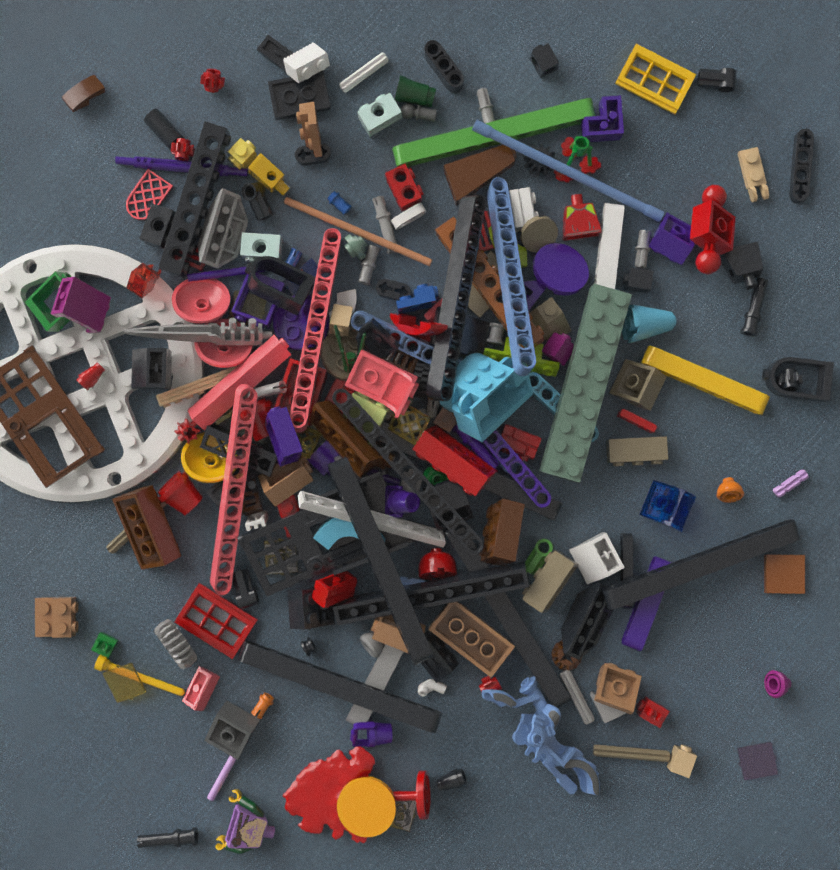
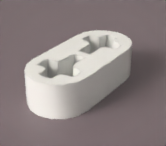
(408, 216)

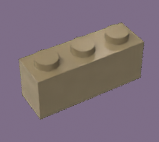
(637, 450)

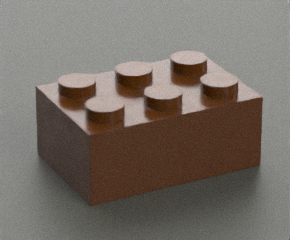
(502, 532)

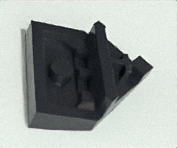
(378, 340)

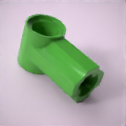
(537, 558)

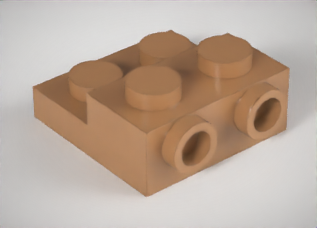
(310, 127)
(56, 617)
(617, 687)

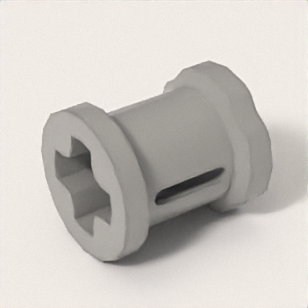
(496, 334)

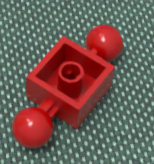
(712, 229)

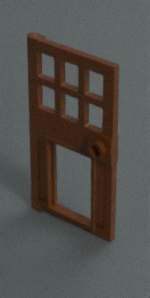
(44, 407)

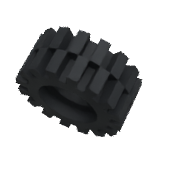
(422, 372)

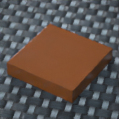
(784, 573)

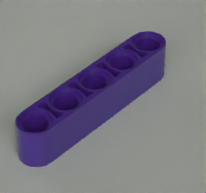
(524, 474)
(643, 614)

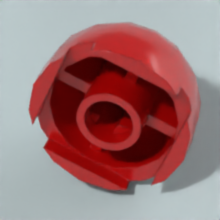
(437, 565)

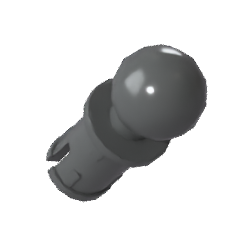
(409, 111)

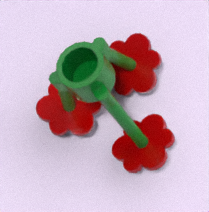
(578, 147)

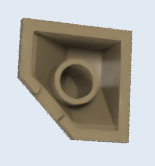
(550, 319)

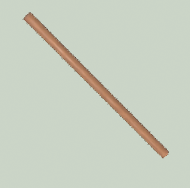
(358, 231)

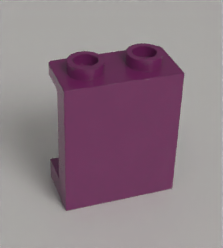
(81, 304)

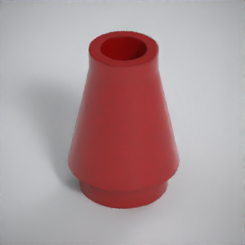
(90, 376)

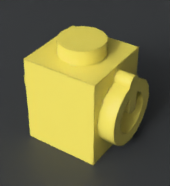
(242, 154)

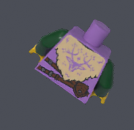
(246, 826)

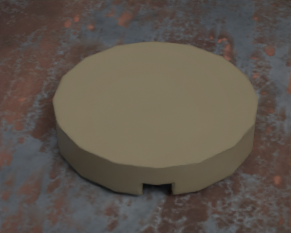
(538, 233)

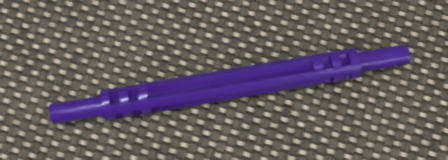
(175, 165)

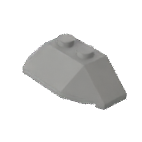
(222, 230)

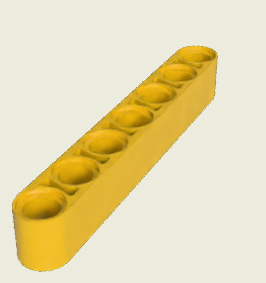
(706, 380)

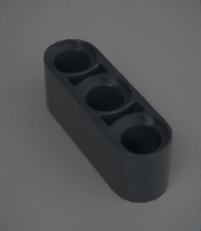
(440, 58)

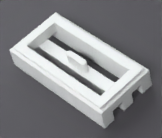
(260, 517)

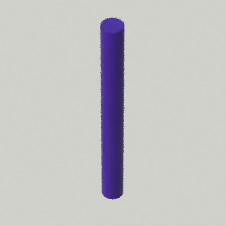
(217, 274)

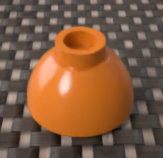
(729, 491)

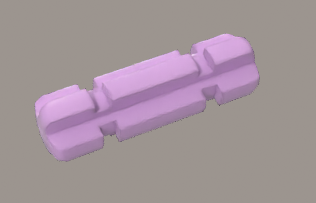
(790, 483)

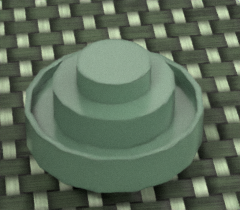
(355, 246)

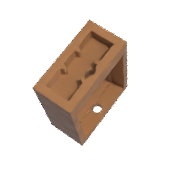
(286, 480)
(387, 632)

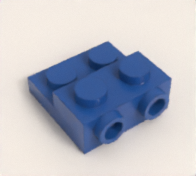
(424, 298)

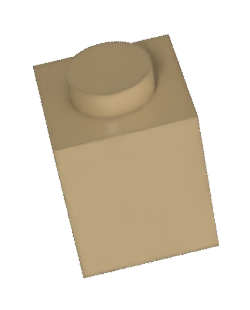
(341, 317)
(682, 760)

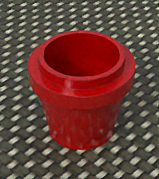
(262, 408)
(180, 493)

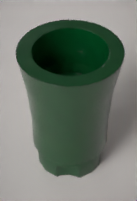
(414, 92)

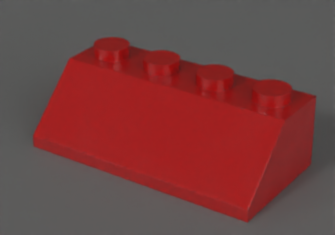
(454, 460)

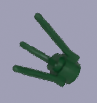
(348, 358)

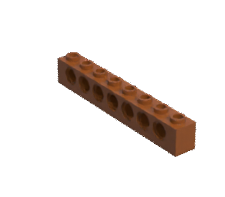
(446, 234)

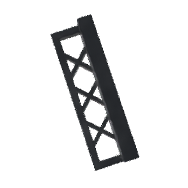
(256, 448)

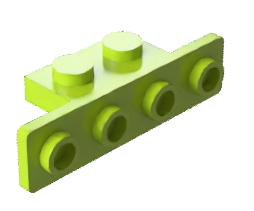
(542, 366)

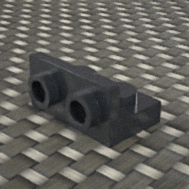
(442, 661)

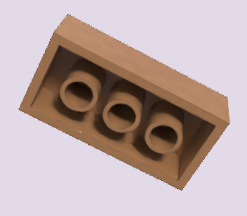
(471, 637)

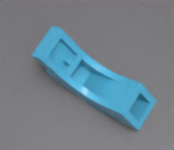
(333, 530)

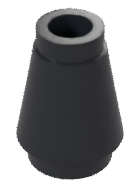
(452, 780)

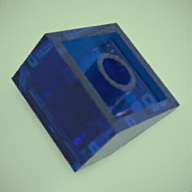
(667, 505)

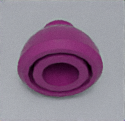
(776, 683)

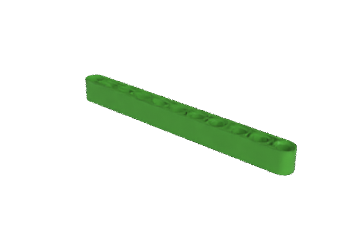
(514, 127)

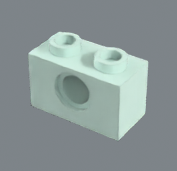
(377, 123)
(252, 241)

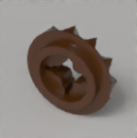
(564, 664)

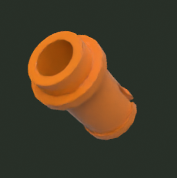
(263, 704)

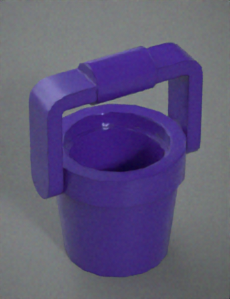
(400, 501)
(376, 732)

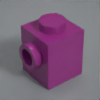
(559, 348)

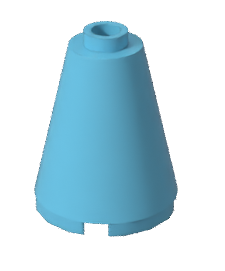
(646, 322)

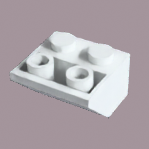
(596, 558)

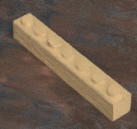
(187, 390)

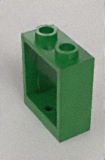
(39, 307)

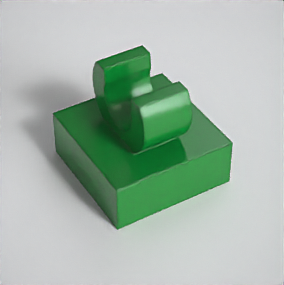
(105, 644)

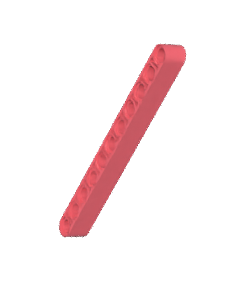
(319, 320)
(230, 481)

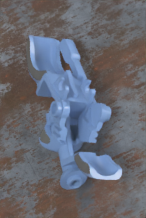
(538, 734)

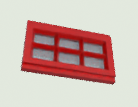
(216, 620)

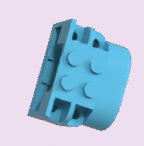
(486, 394)

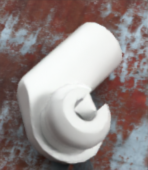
(430, 685)

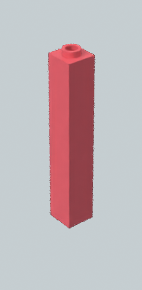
(249, 372)

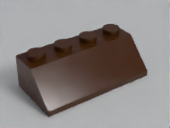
(344, 437)
(147, 527)

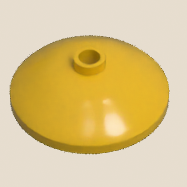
(197, 460)

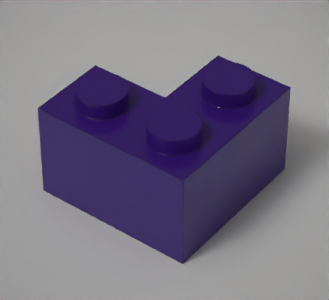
(608, 124)

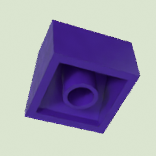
(672, 239)

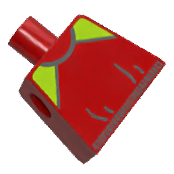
(580, 220)

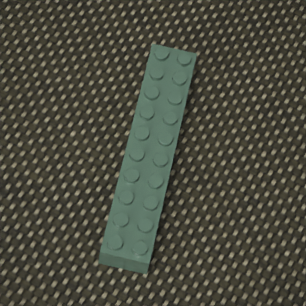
(585, 383)

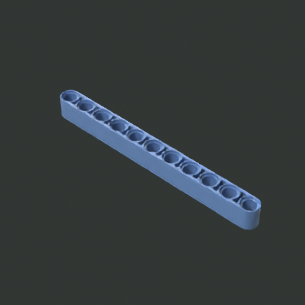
(510, 283)

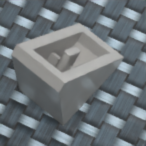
(606, 713)

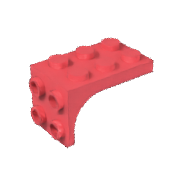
(382, 382)

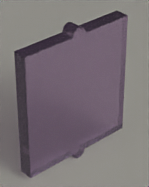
(757, 761)

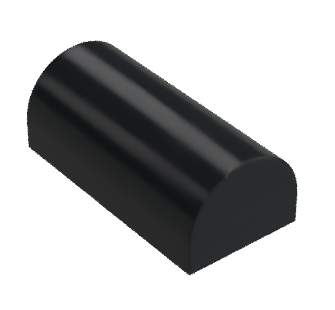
(162, 127)

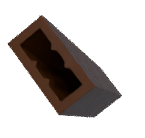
(476, 171)

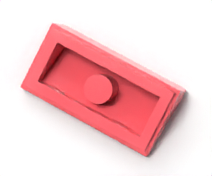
(200, 689)

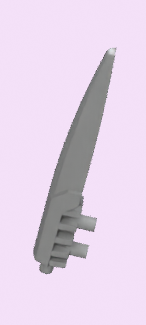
(207, 333)

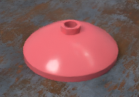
(201, 300)
(214, 356)

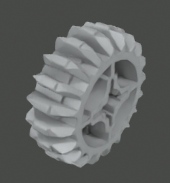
(175, 644)

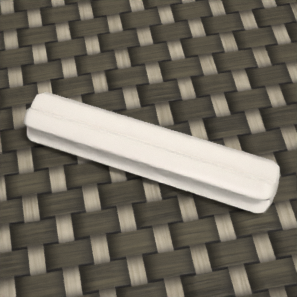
(363, 72)

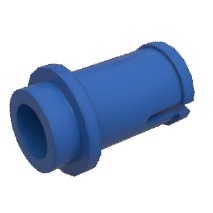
(339, 202)
(293, 260)

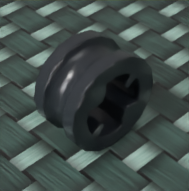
(308, 646)

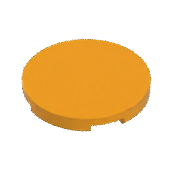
(366, 806)

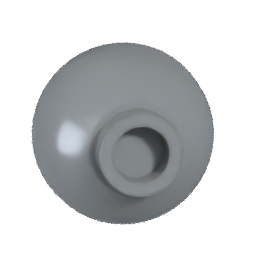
(372, 646)

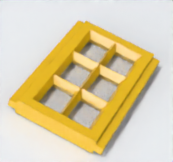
(655, 79)

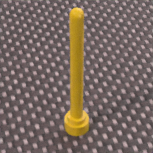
(103, 663)

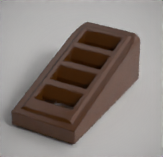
(410, 365)
(253, 509)

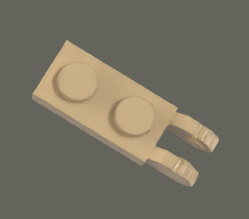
(753, 173)

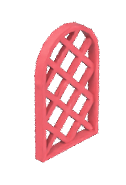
(162, 197)

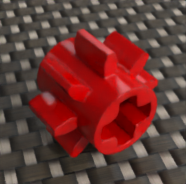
(212, 80)
(182, 149)
(183, 427)
(490, 683)

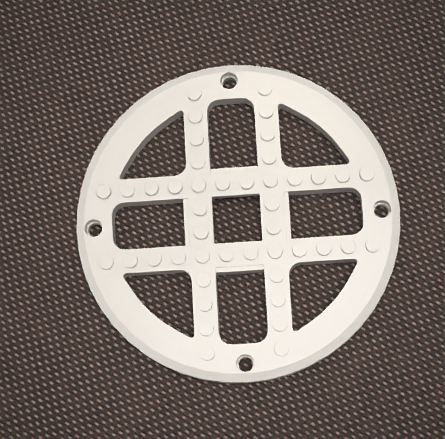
(112, 390)

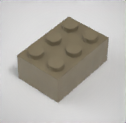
(549, 581)

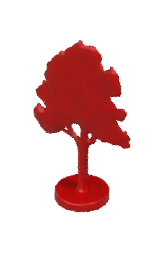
(320, 783)

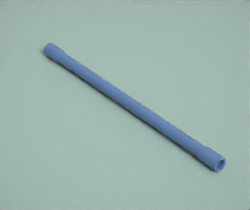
(488, 132)

